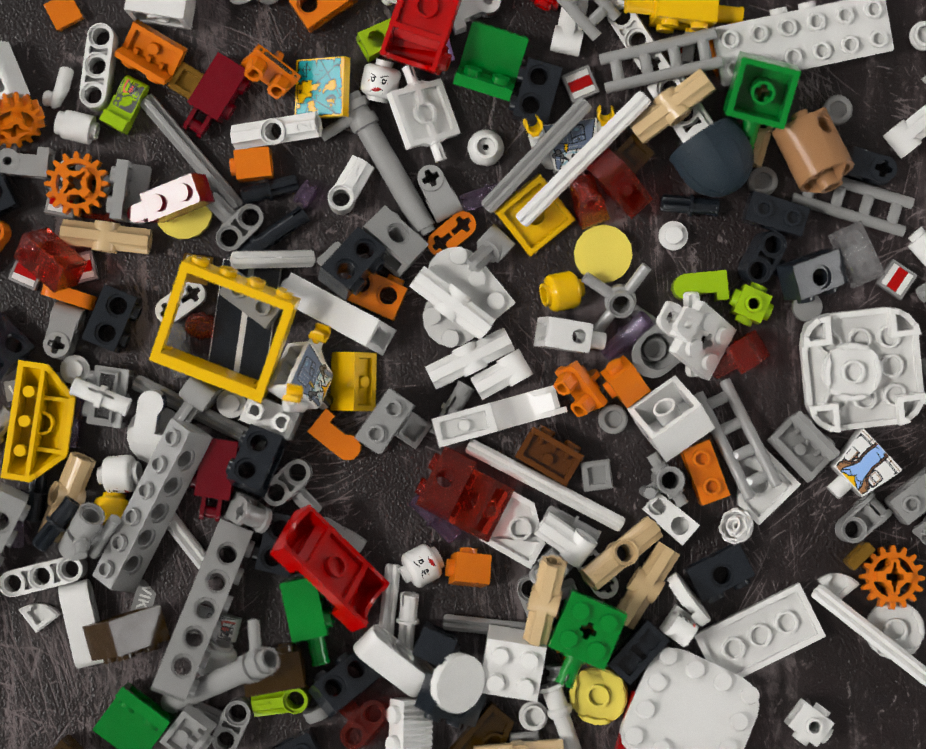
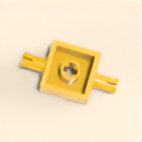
(684, 14)

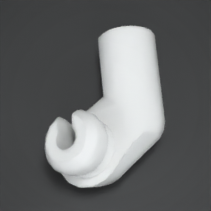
(61, 88)

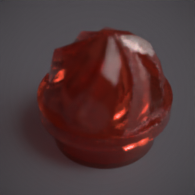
(199, 325)

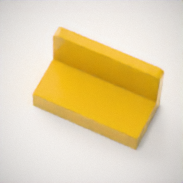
(353, 381)

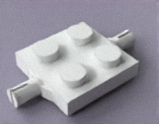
(423, 114)

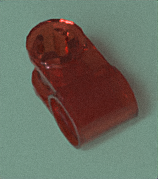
(588, 203)

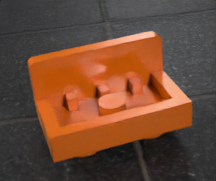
(151, 53)

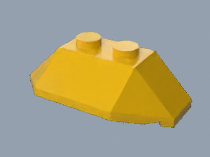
(37, 423)

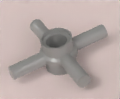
(615, 291)

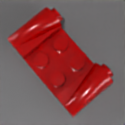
(421, 33)
(330, 566)

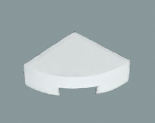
(838, 583)
(39, 615)

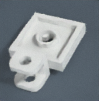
(688, 328)

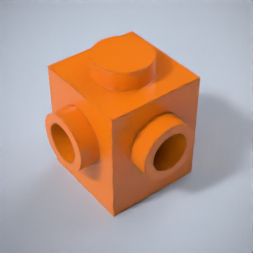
(624, 381)
(469, 568)

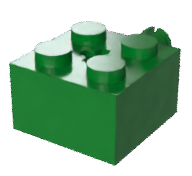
(770, 107)
(307, 616)
(590, 649)

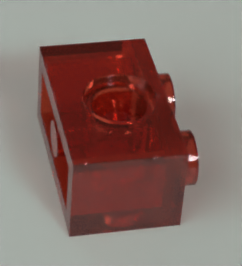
(619, 183)
(50, 259)
(456, 470)
(481, 505)

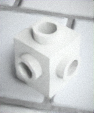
(802, 716)

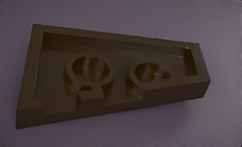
(491, 728)

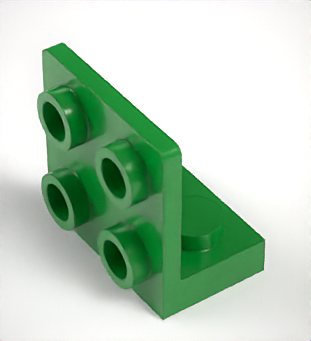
(491, 60)
(133, 720)

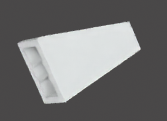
(340, 314)

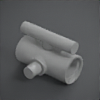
(658, 469)
(87, 530)

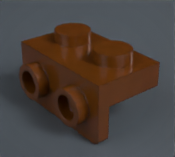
(549, 455)

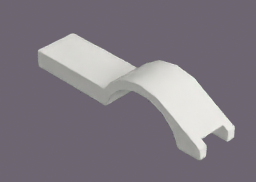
(496, 416)

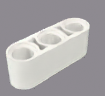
(93, 54)
(30, 581)
(79, 610)
(392, 660)

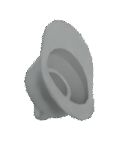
(651, 353)

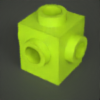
(741, 309)

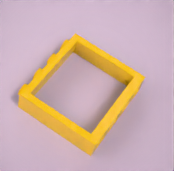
(206, 370)

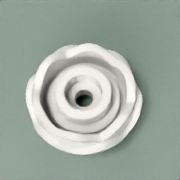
(481, 156)
(728, 526)

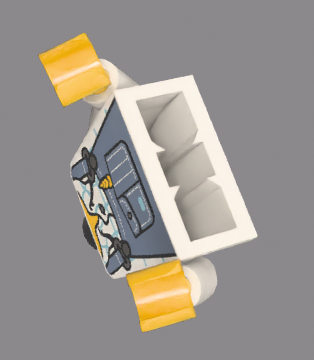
(571, 143)
(303, 374)

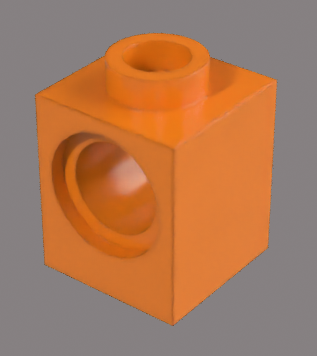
(252, 164)

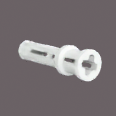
(559, 711)

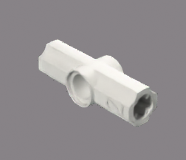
(292, 127)
(452, 303)
(470, 358)

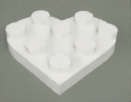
(479, 286)

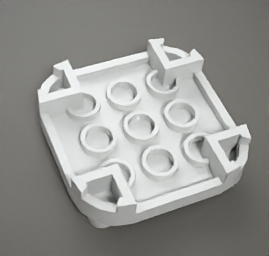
(893, 339)
(689, 705)

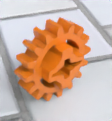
(19, 119)
(68, 192)
(891, 588)

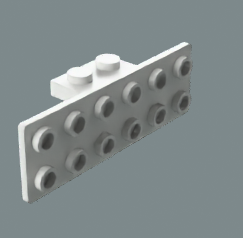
(808, 35)

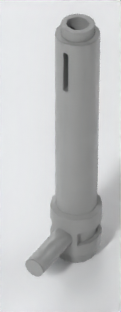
(365, 124)
(247, 669)

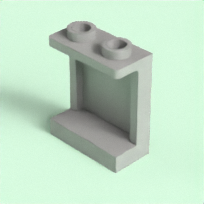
(384, 421)

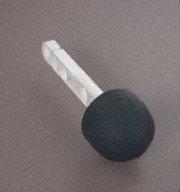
(713, 155)

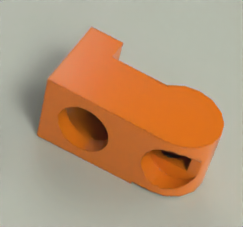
(332, 437)

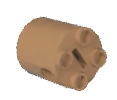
(814, 151)

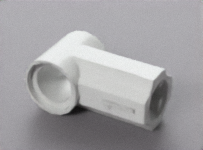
(568, 34)
(907, 133)
(350, 183)
(505, 373)
(572, 543)

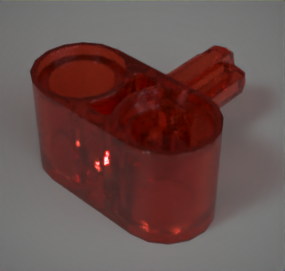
(742, 355)
(360, 718)

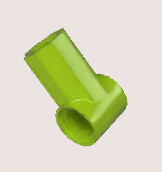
(279, 703)

